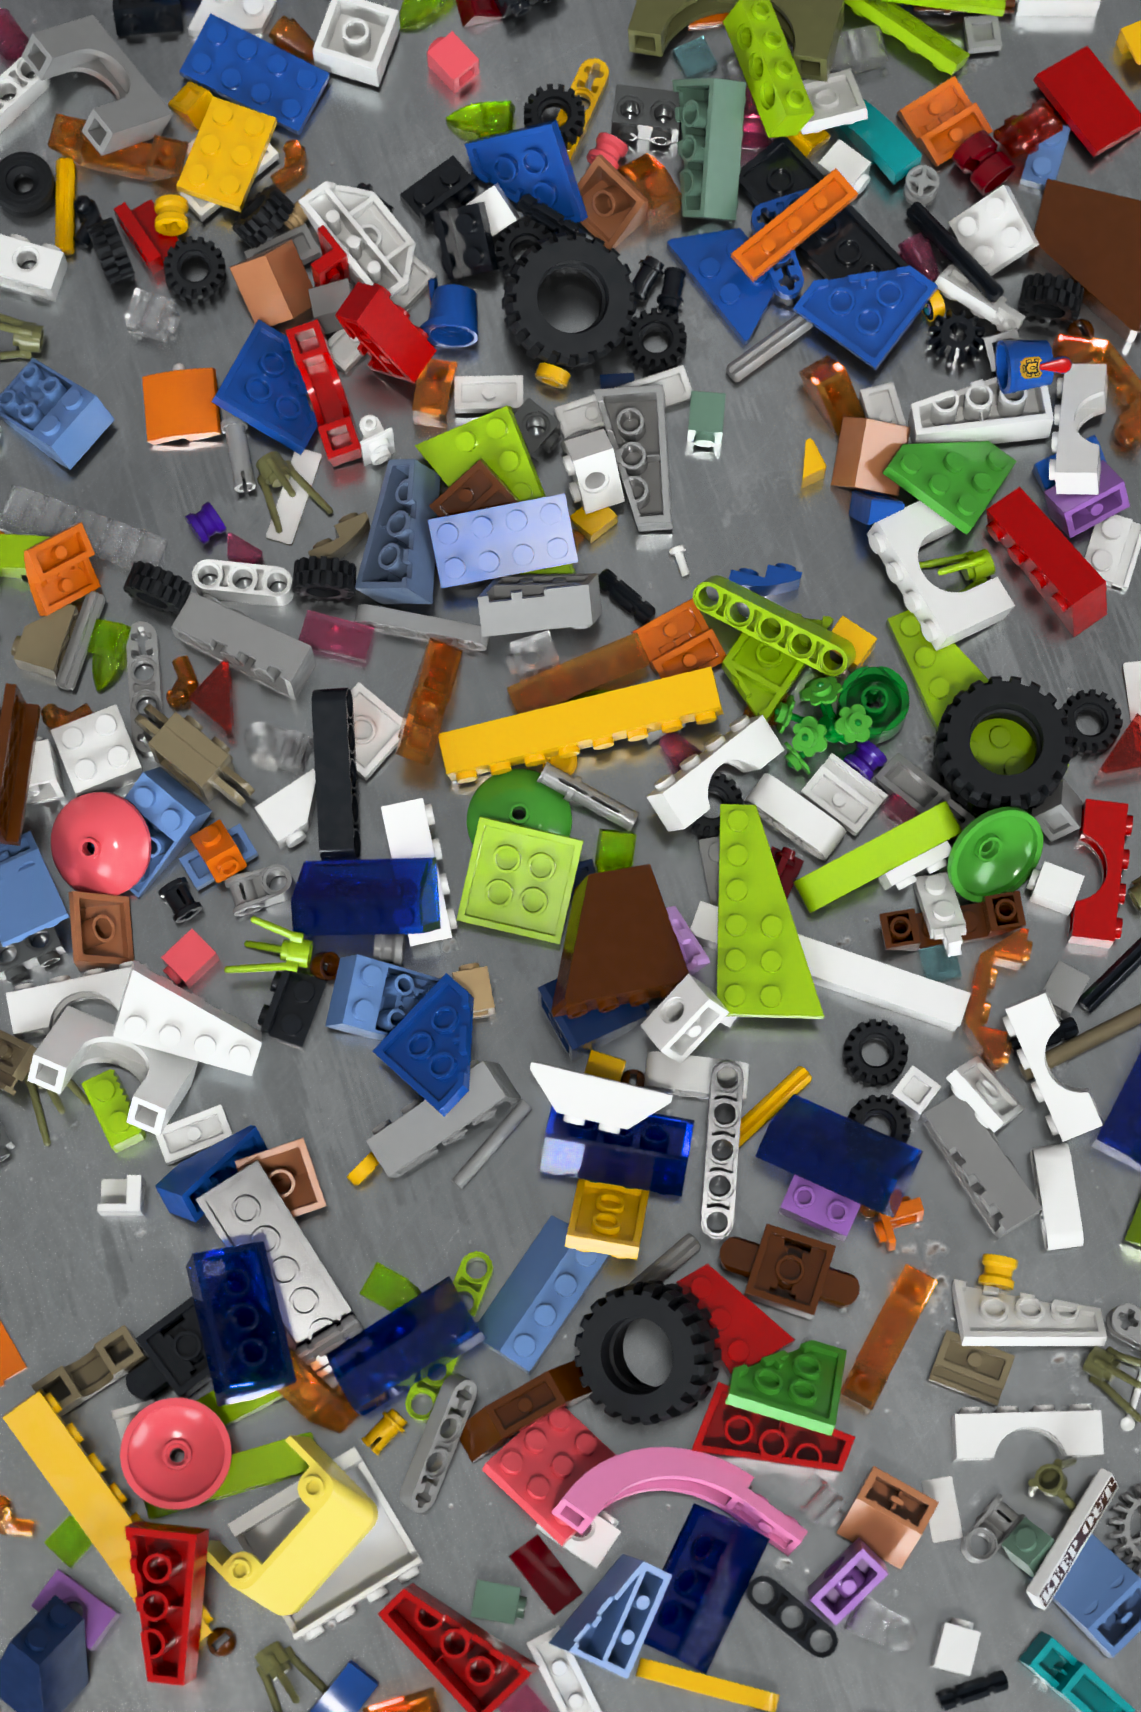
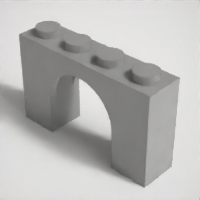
(89, 49)

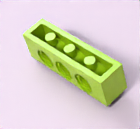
(768, 67)

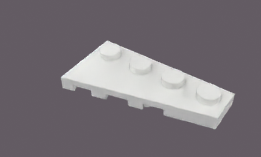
(1022, 1320)

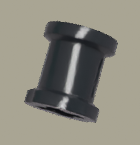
(180, 900)

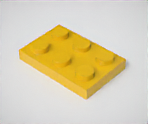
(226, 154)
(607, 1219)

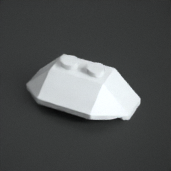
(366, 231)
(597, 1098)

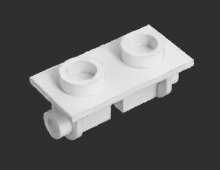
(376, 442)

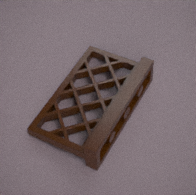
(17, 746)

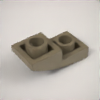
(349, 533)

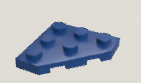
(531, 163)
(867, 309)
(268, 389)
(434, 1045)

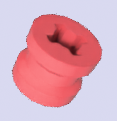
(609, 147)

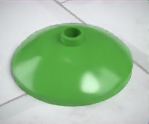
(520, 791)
(995, 853)

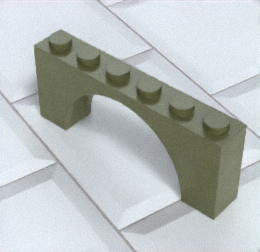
(808, 24)

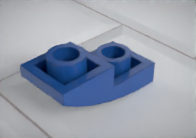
(778, 579)
(346, 1691)

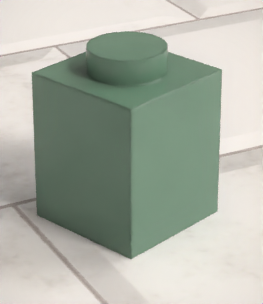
(706, 418)
(1028, 1546)
(498, 1603)

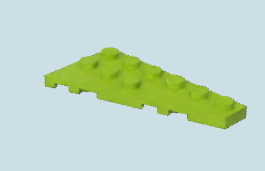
(502, 447)
(939, 676)
(757, 942)

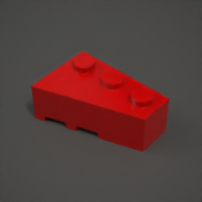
(385, 332)
(742, 1327)

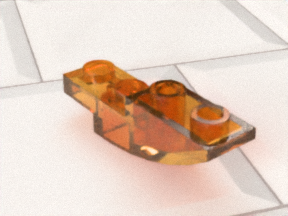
(580, 674)
(428, 702)

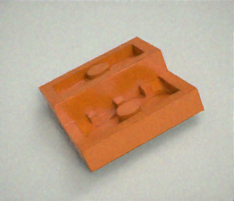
(943, 120)
(181, 405)
(60, 569)
(680, 641)

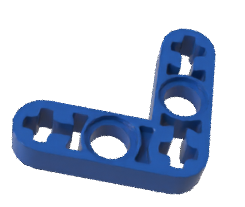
(773, 209)

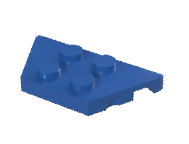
(722, 281)

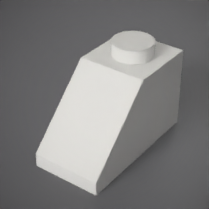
(290, 811)

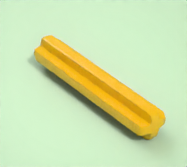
(64, 205)
(773, 1102)

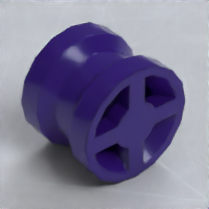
(205, 523)
(866, 759)

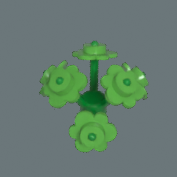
(814, 735)

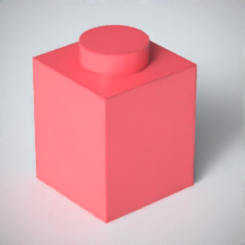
(452, 61)
(189, 959)

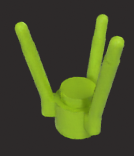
(972, 565)
(296, 951)

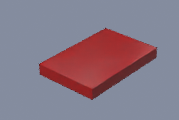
(1089, 101)

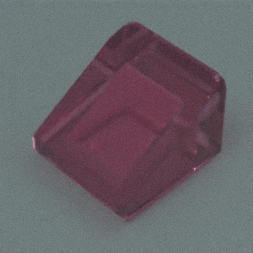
(242, 551)

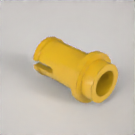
(386, 1429)

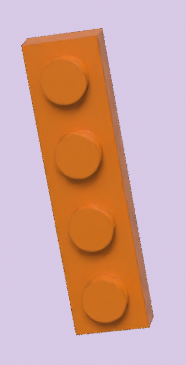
(794, 225)

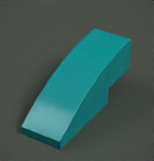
(883, 144)
(1071, 1677)

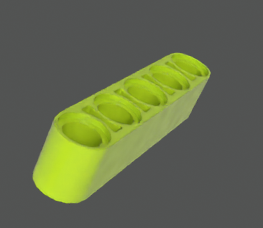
(757, 625)
(877, 857)
(477, 1290)
(251, 1471)

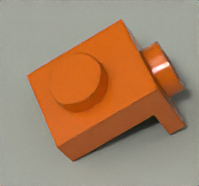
(218, 851)
(909, 1212)

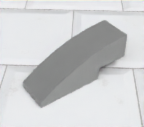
(918, 789)

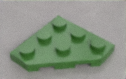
(951, 477)
(793, 1386)

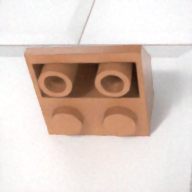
(887, 1517)

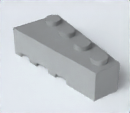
(421, 1128)

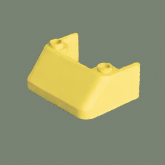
(315, 1547)

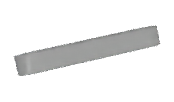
(421, 627)
(139, 689)
(433, 1441)

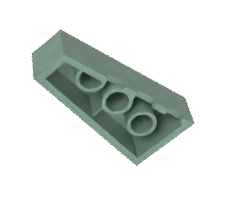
(710, 145)

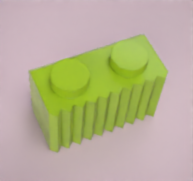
(112, 1109)

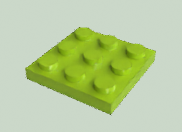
(520, 880)

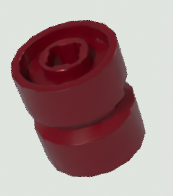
(987, 166)

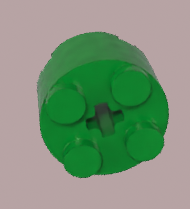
(878, 685)

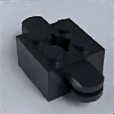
(173, 1358)

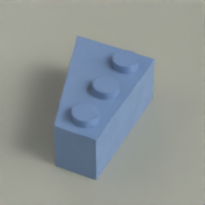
(615, 1616)

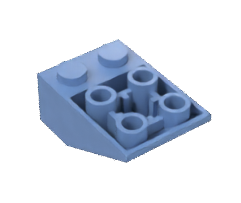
(53, 413)
(171, 818)
(26, 892)
(374, 996)
(1102, 1598)

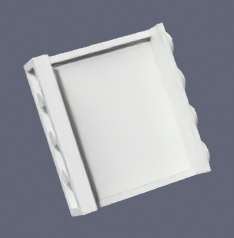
(372, 1565)

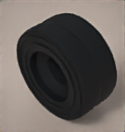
(38, 197)

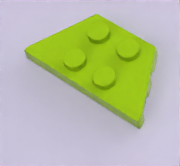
(763, 672)

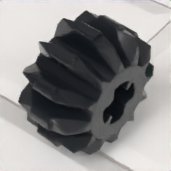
(956, 350)

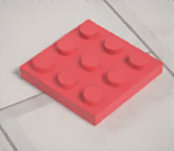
(545, 1464)

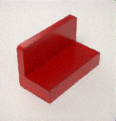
(140, 230)
(334, 262)

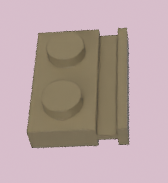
(14, 1061)
(971, 1369)

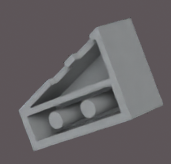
(539, 603)

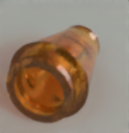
(292, 38)

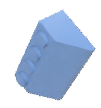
(539, 1297)

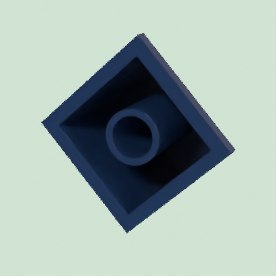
(592, 1029)
(46, 1661)

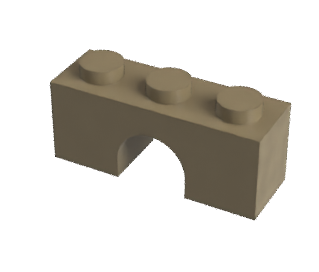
(93, 1372)

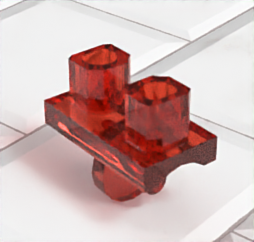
(1028, 130)

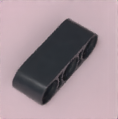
(809, 1622)

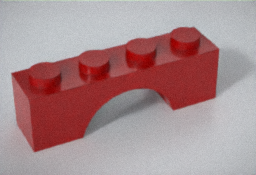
(325, 392)
(1104, 831)

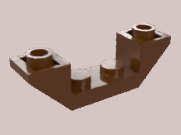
(984, 920)
(522, 1408)

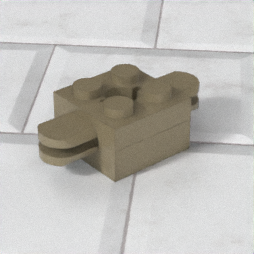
(192, 756)

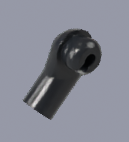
(88, 214)

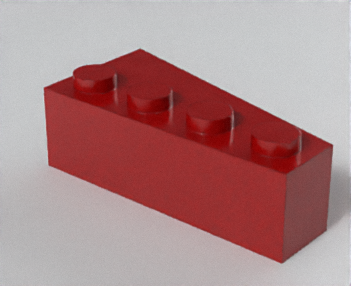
(1048, 561)
(758, 1437)
(170, 1593)
(459, 1653)

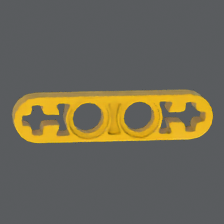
(593, 96)
(707, 1685)

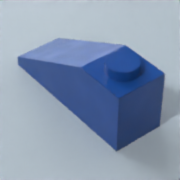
(205, 1171)

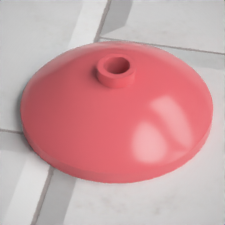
(119, 841)
(172, 1426)

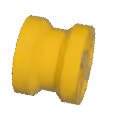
(171, 215)
(998, 1271)

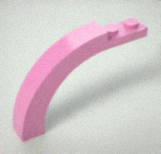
(680, 1472)

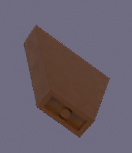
(1098, 245)
(617, 945)

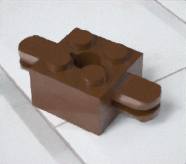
(789, 1271)

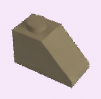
(45, 642)

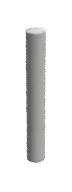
(491, 1144)

